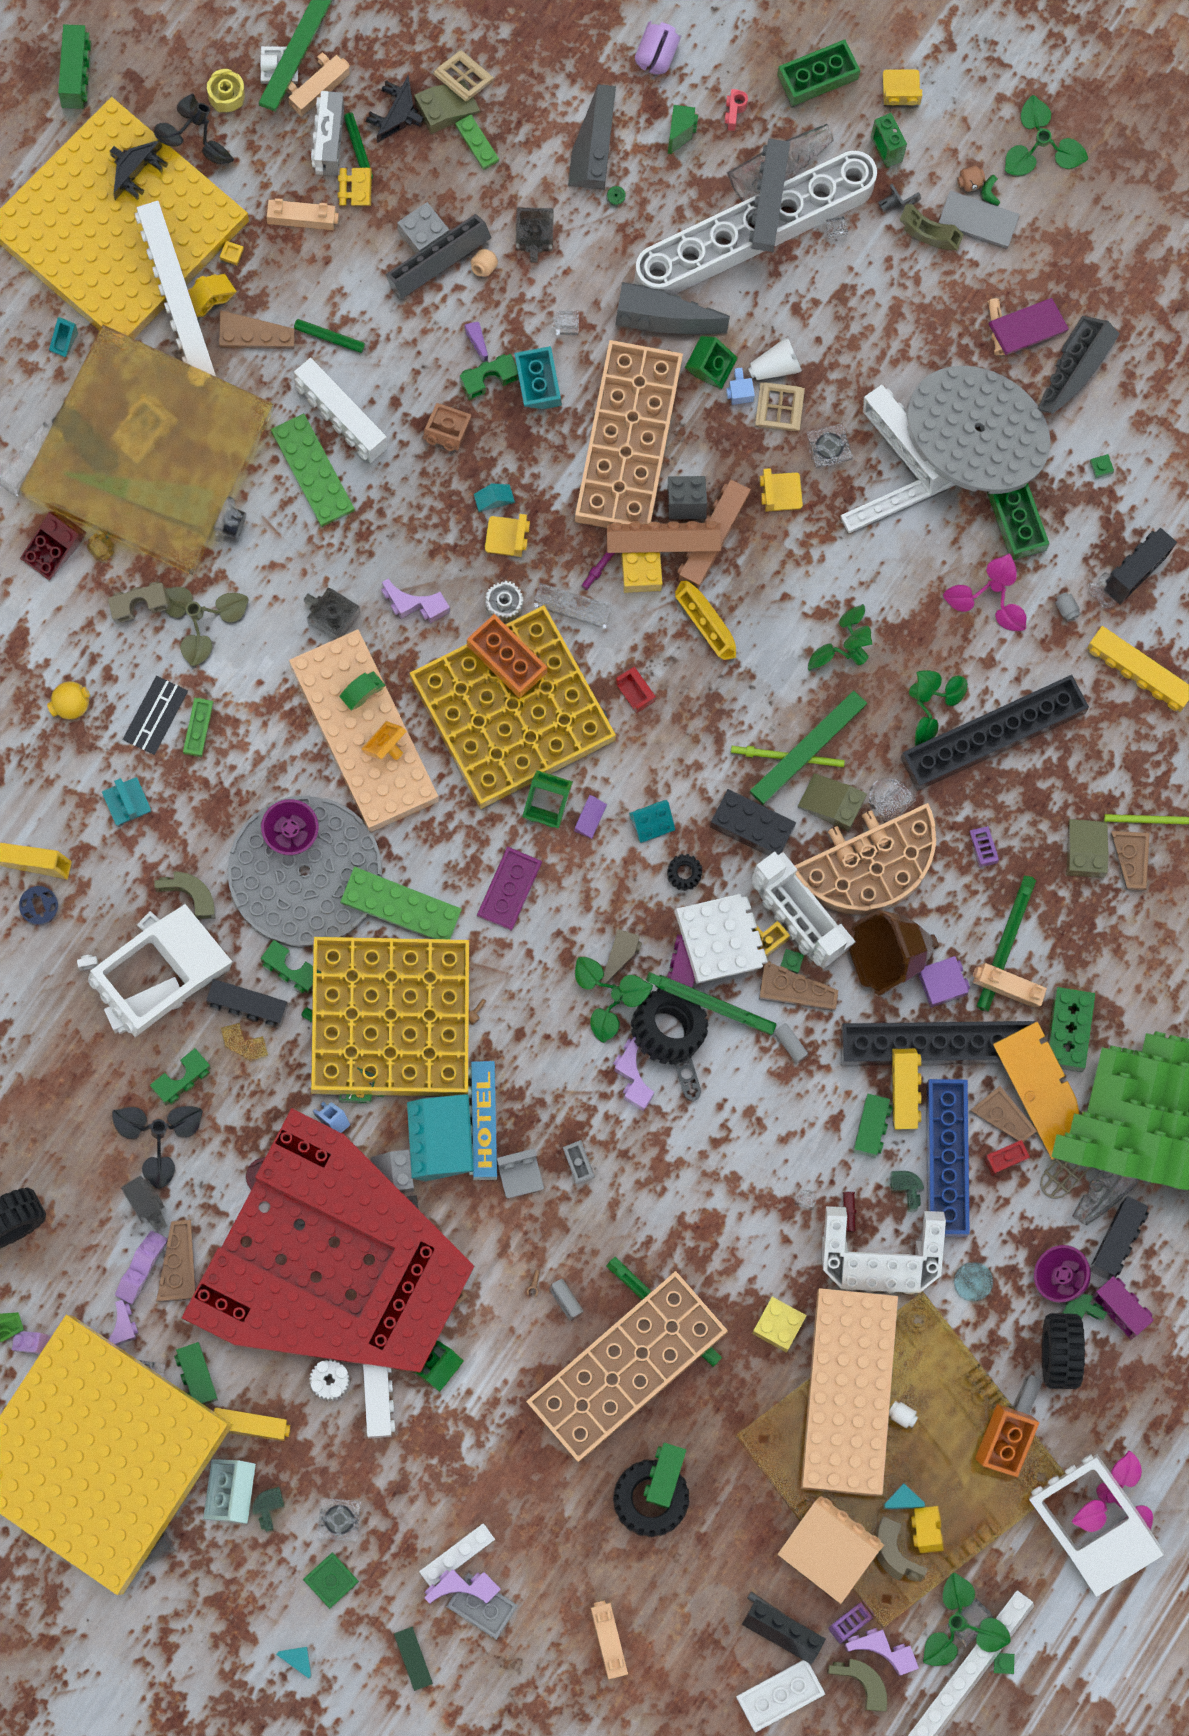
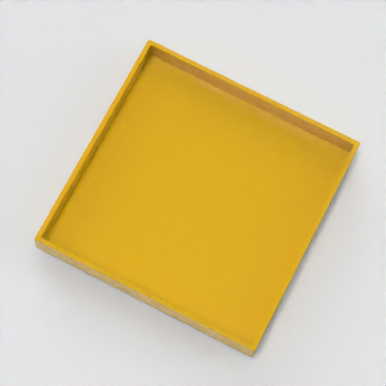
(90, 244)
(100, 1453)

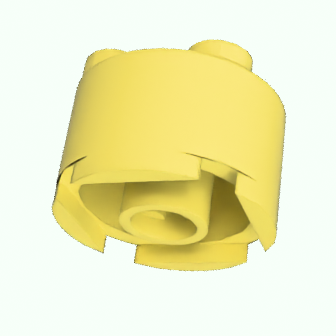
(225, 100)

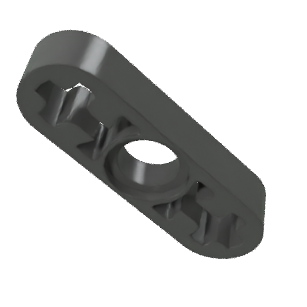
(696, 1086)

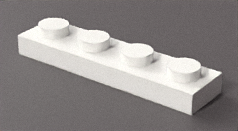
(457, 1554)

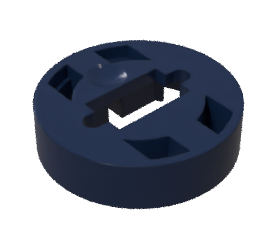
(47, 902)

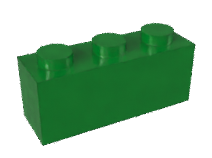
(872, 1126)
(196, 1373)
(664, 1475)

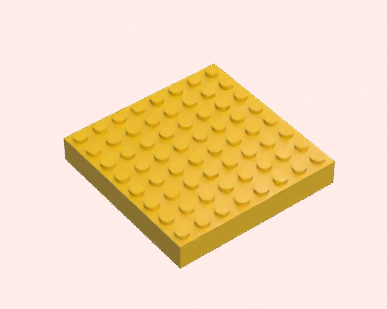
(506, 738)
(392, 1013)

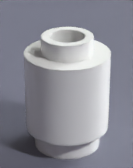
(903, 1414)

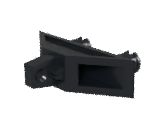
(400, 114)
(131, 163)

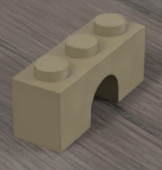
(123, 604)

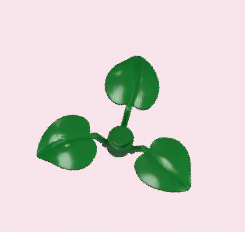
(1019, 159)
(858, 639)
(927, 684)
(631, 991)
(991, 1636)

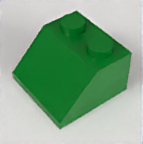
(682, 126)
(711, 361)
(440, 1366)

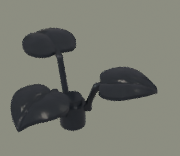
(198, 114)
(132, 1120)

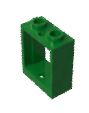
(889, 144)
(549, 783)

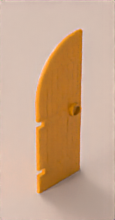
(1037, 1082)

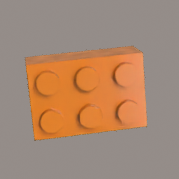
(1007, 1440)

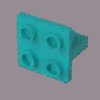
(126, 801)
(652, 820)

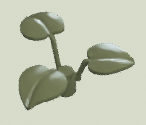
(198, 648)

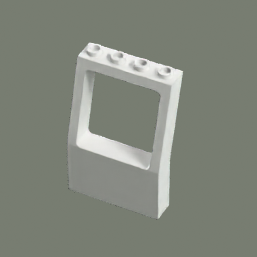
(186, 949)
(1116, 1551)

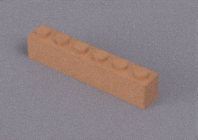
(725, 512)
(663, 537)

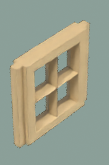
(473, 67)
(763, 405)

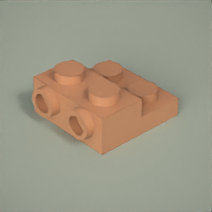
(446, 427)

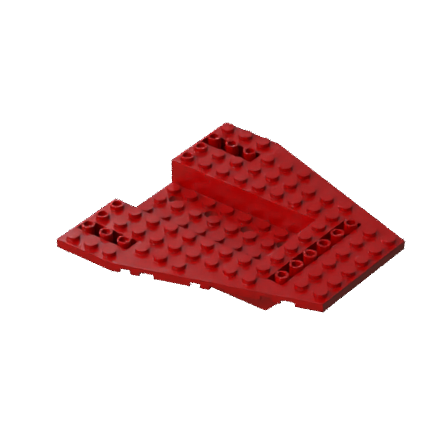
(342, 1195)

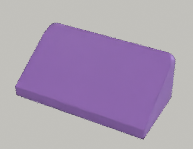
(590, 817)

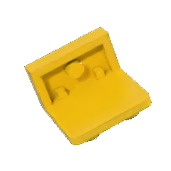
(901, 87)
(780, 491)
(507, 535)

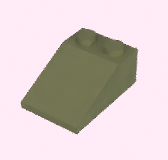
(443, 107)
(832, 801)
(1087, 848)

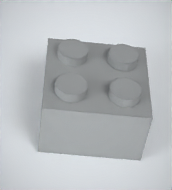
(421, 227)

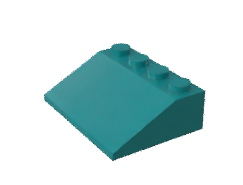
(440, 1137)

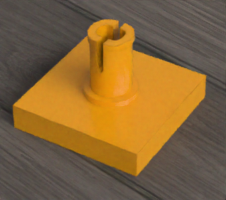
(385, 742)

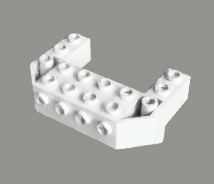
(799, 911)
(882, 1270)

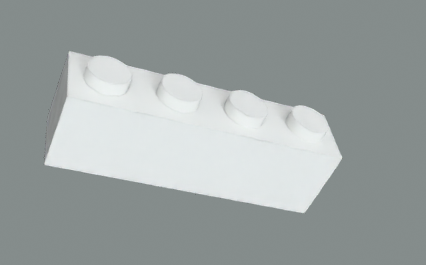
(144, 1002)
(377, 1401)

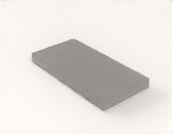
(979, 219)

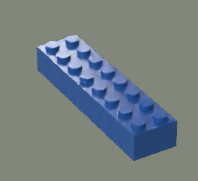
(948, 1153)

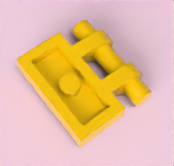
(360, 187)

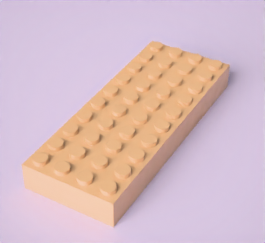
(628, 435)
(380, 788)
(627, 1366)
(849, 1392)

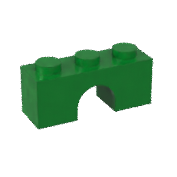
(501, 368)
(275, 958)
(169, 1090)

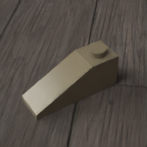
(621, 954)

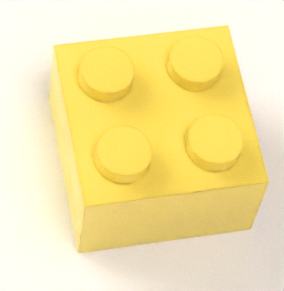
(779, 1324)

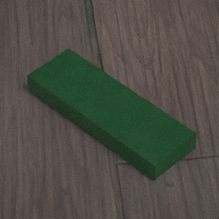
(413, 1658)

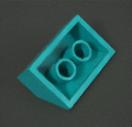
(538, 378)

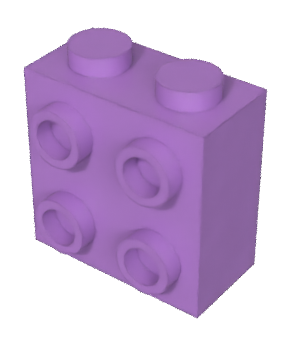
(943, 981)

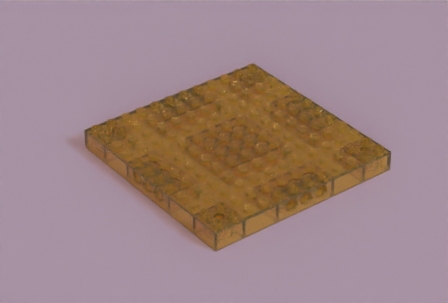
(933, 1459)

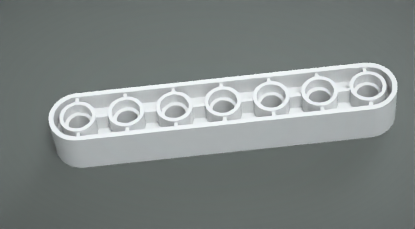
(733, 224)

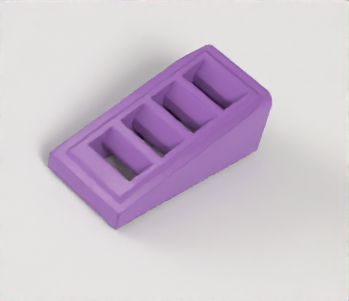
(475, 335)
(989, 860)
(838, 1634)

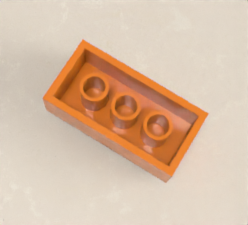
(507, 656)

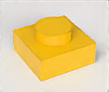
(231, 253)

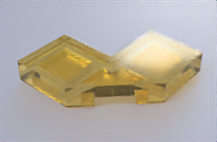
(249, 1049)

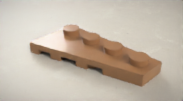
(793, 988)
(178, 1273)

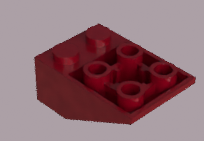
(53, 544)

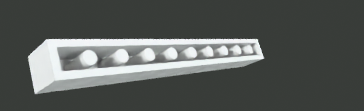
(173, 287)
(969, 1672)

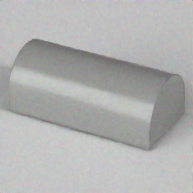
(791, 1043)
(579, 1162)
(566, 1299)
(1027, 1394)

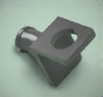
(895, 198)

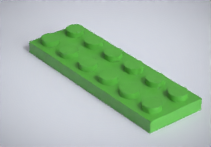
(312, 470)
(400, 905)

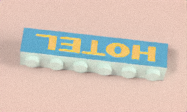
(483, 1119)

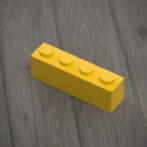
(905, 1088)

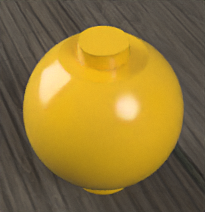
(69, 700)

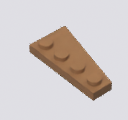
(247, 332)

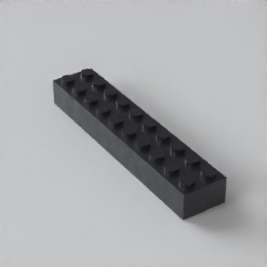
(994, 732)
(935, 1041)

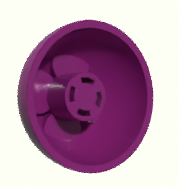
(287, 817)
(1055, 1267)

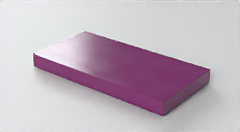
(1028, 326)
(509, 888)

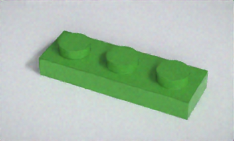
(477, 142)
(198, 727)

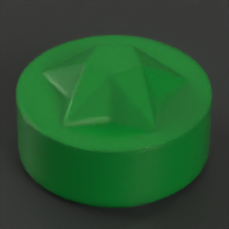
(616, 195)

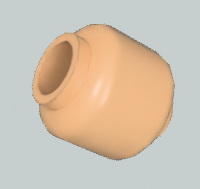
(484, 262)

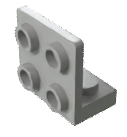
(520, 1173)

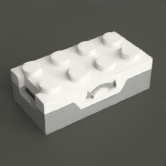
(328, 133)

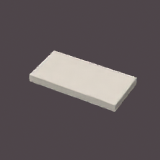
(780, 1695)

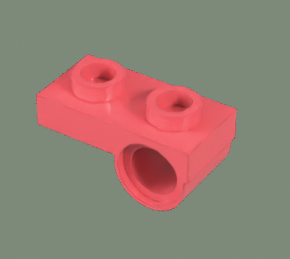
(734, 108)

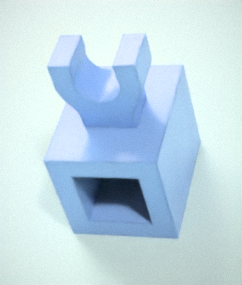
(740, 389)
(332, 1117)

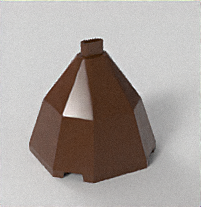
(889, 950)

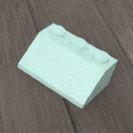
(229, 1491)

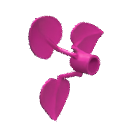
(1003, 574)
(1126, 1472)

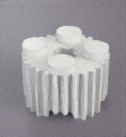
(499, 593)
(338, 1374)

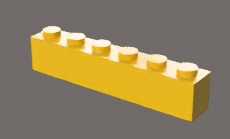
(1140, 668)

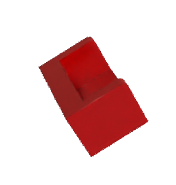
(635, 690)
(1006, 1157)

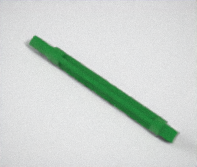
(1008, 936)
(711, 1003)
(642, 1291)

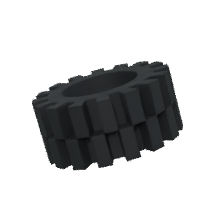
(687, 860)

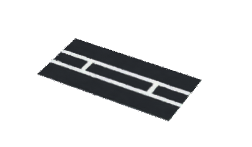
(155, 715)

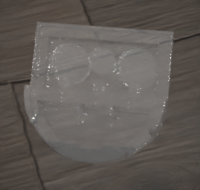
(890, 798)

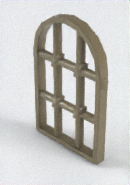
(1060, 1185)

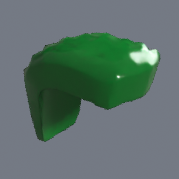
(986, 192)

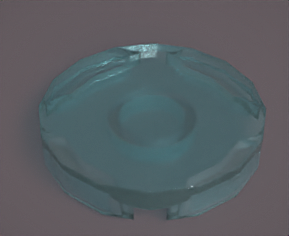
(973, 1281)

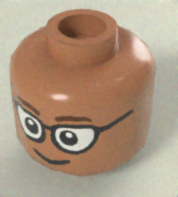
(971, 178)

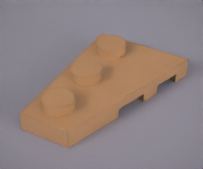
(1133, 857)
(1005, 1115)

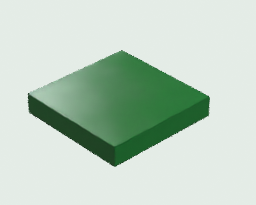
(330, 1580)

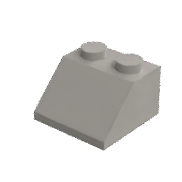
(396, 1168)

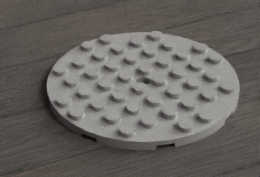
(944, 421)
(297, 906)

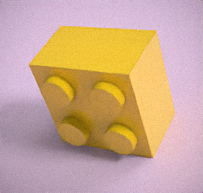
(641, 572)

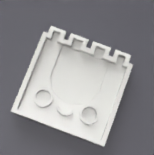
(721, 938)

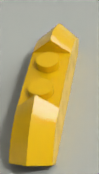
(706, 620)

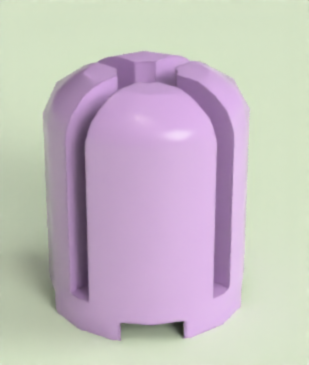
(655, 35)

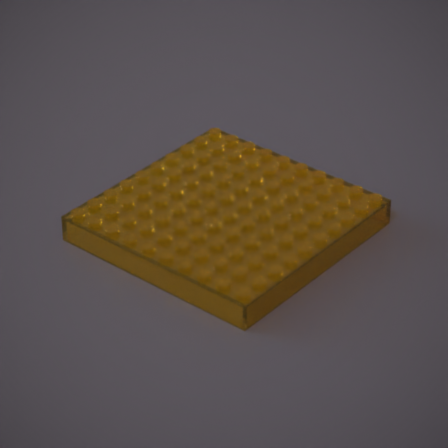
(147, 449)

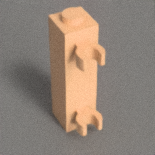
(326, 79)
(302, 214)
(1009, 985)
(608, 1640)

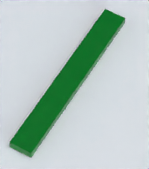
(294, 54)
(808, 748)

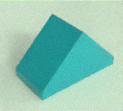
(63, 337)
(493, 496)
(904, 1499)
(298, 1659)

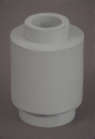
(1067, 606)

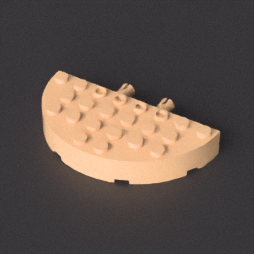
(874, 867)

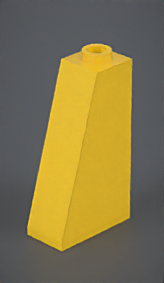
(35, 860)
(255, 1425)

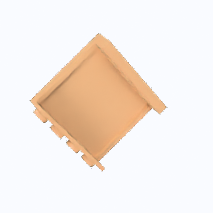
(830, 1549)

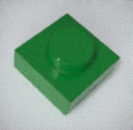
(1101, 466)
(792, 961)
(1004, 1663)

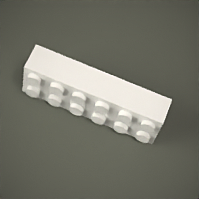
(340, 410)
(892, 423)

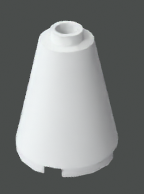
(775, 362)

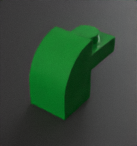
(361, 689)
(1082, 1306)

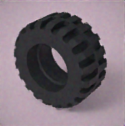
(656, 1043)
(19, 1215)
(1063, 1351)
(632, 1518)

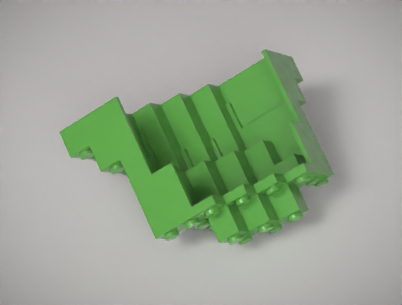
(1136, 1114)

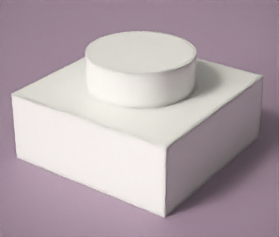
(87, 962)

